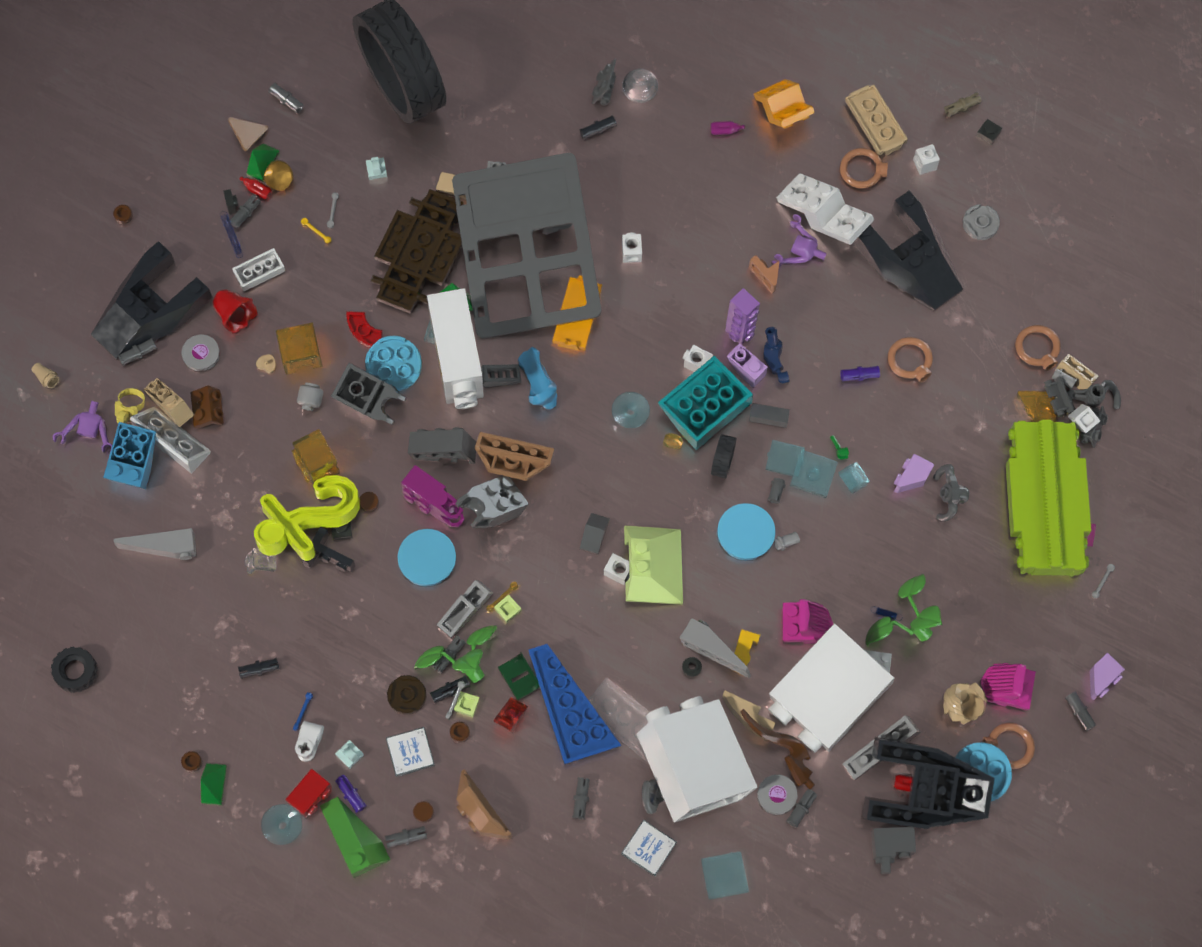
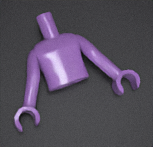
(804, 246)
(88, 426)

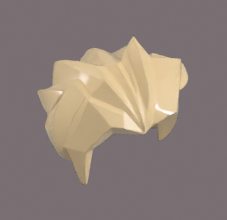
(964, 702)

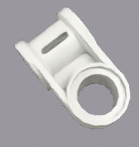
(309, 737)

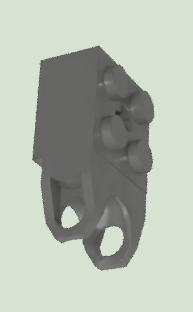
(372, 397)
(494, 502)

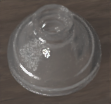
(640, 90)

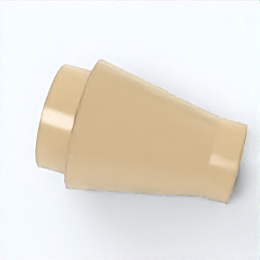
(45, 375)

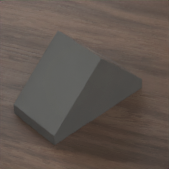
(594, 533)

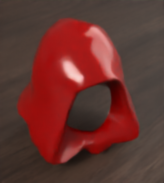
(227, 302)

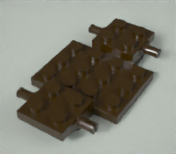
(418, 250)

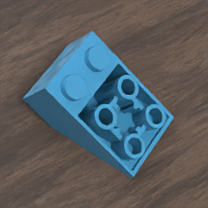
(131, 456)

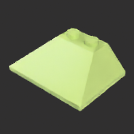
(654, 565)

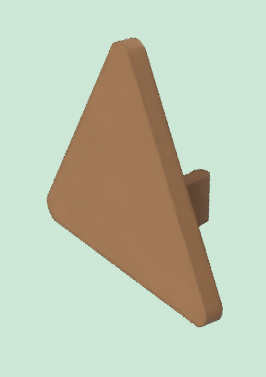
(247, 132)

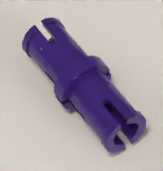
(860, 373)

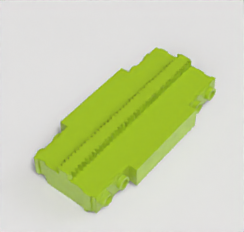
(1048, 498)

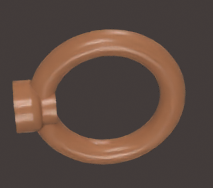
(881, 168)
(1049, 360)
(922, 372)
(992, 739)

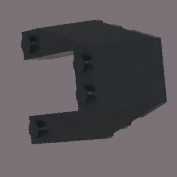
(918, 264)
(140, 313)
(940, 789)

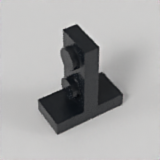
(326, 554)

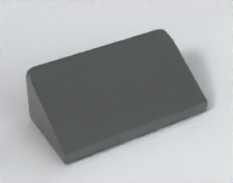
(769, 415)

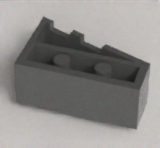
(442, 444)

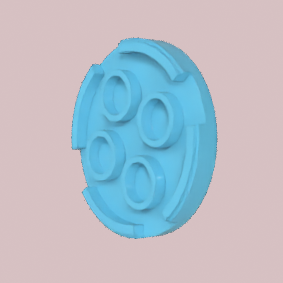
(394, 361)
(746, 531)
(426, 557)
(990, 761)

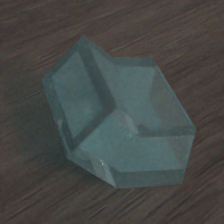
(854, 477)

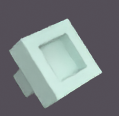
(376, 168)
(349, 754)

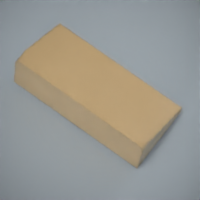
(1077, 370)

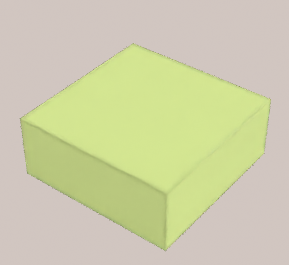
(507, 608)
(466, 704)

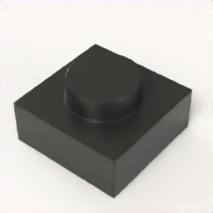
(989, 131)
(231, 201)
(342, 532)

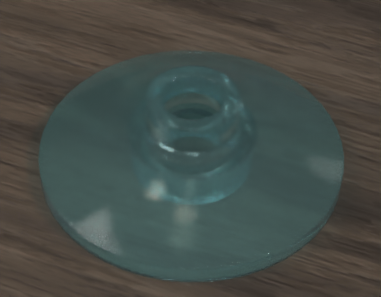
(634, 402)
(281, 814)

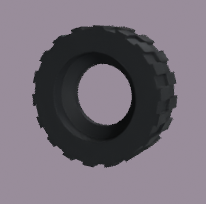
(723, 456)
(63, 659)

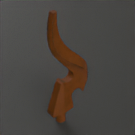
(797, 750)

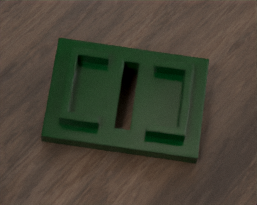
(515, 668)

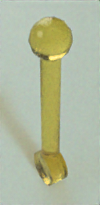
(513, 586)

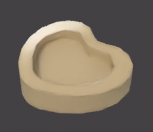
(266, 363)

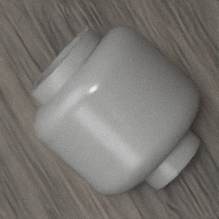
(310, 396)

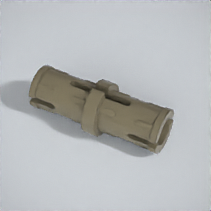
(962, 104)

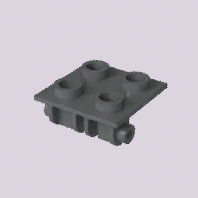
(605, 84)

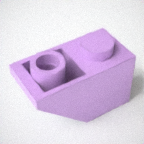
(747, 365)
(915, 474)
(1104, 673)

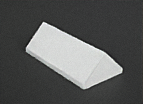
(172, 438)

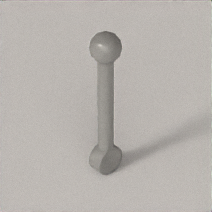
(330, 224)
(1110, 568)
(461, 684)

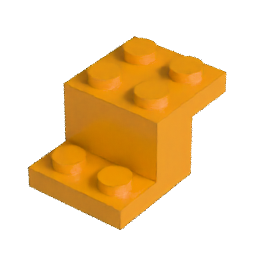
(784, 103)

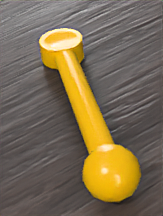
(304, 221)

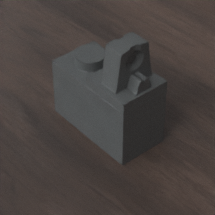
(892, 842)

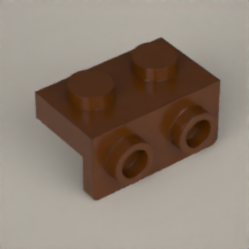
(206, 407)

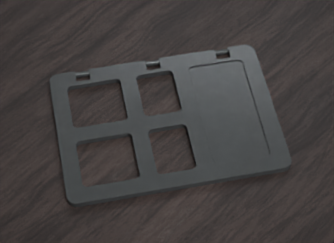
(519, 201)

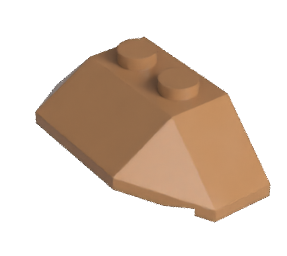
(512, 456)
(478, 810)

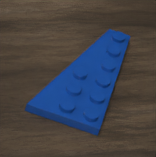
(573, 718)

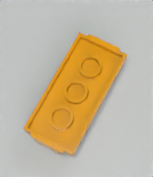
(574, 334)

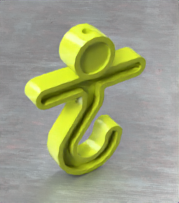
(289, 526)

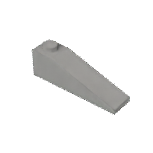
(169, 544)
(704, 641)
(862, 761)

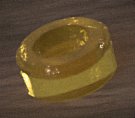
(673, 441)

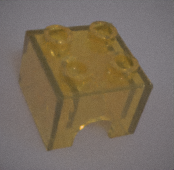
(299, 347)
(314, 457)

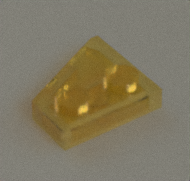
(1037, 405)

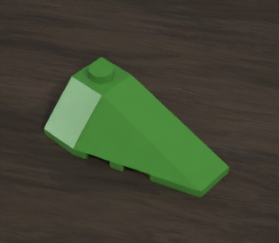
(355, 840)

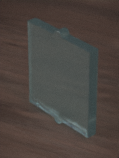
(783, 457)

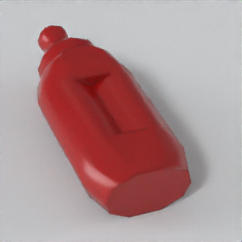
(257, 187)
(903, 782)

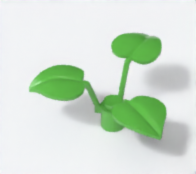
(920, 626)
(468, 663)

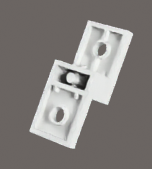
(825, 208)

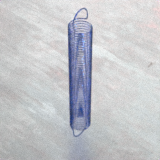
(233, 233)

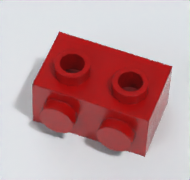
(309, 793)

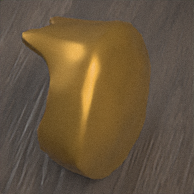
(278, 175)

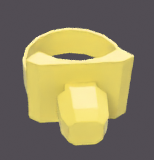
(124, 413)

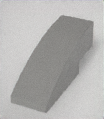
(464, 608)

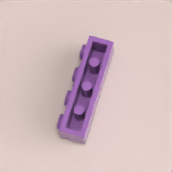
(742, 317)

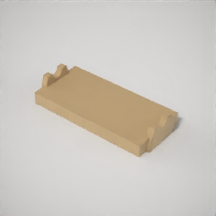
(876, 120)

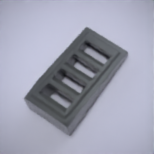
(499, 369)

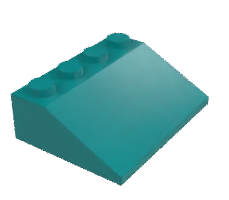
(706, 402)

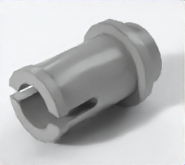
(1068, 380)
(786, 541)

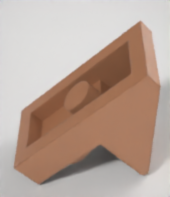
(766, 275)

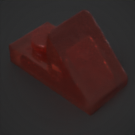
(510, 715)

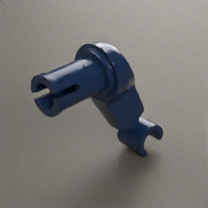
(772, 354)

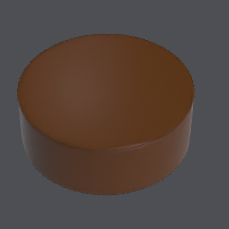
(123, 214)
(369, 501)
(459, 732)
(191, 761)
(423, 812)

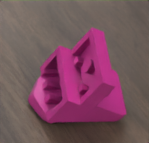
(805, 621)
(1009, 685)

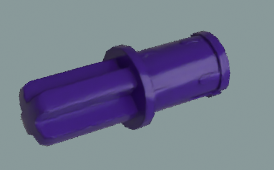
(350, 793)

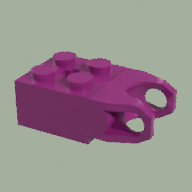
(431, 496)

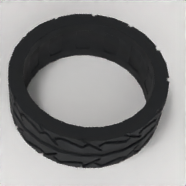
(399, 60)

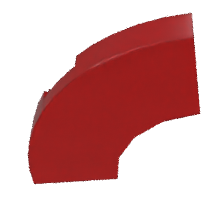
(361, 329)

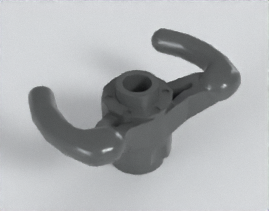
(1095, 394)
(951, 492)
(651, 796)

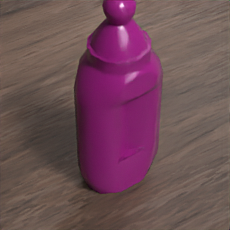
(725, 127)

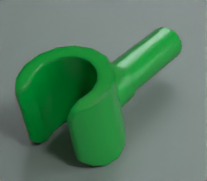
(842, 453)

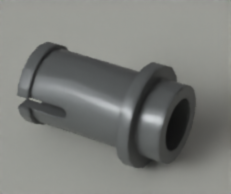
(776, 490)

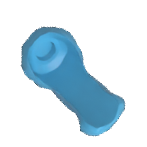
(542, 387)

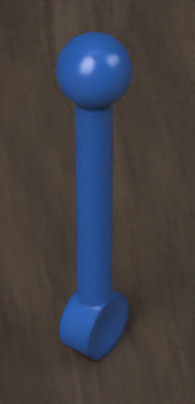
(309, 696)

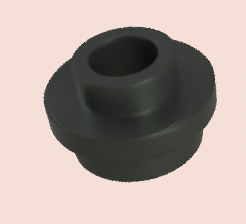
(692, 672)

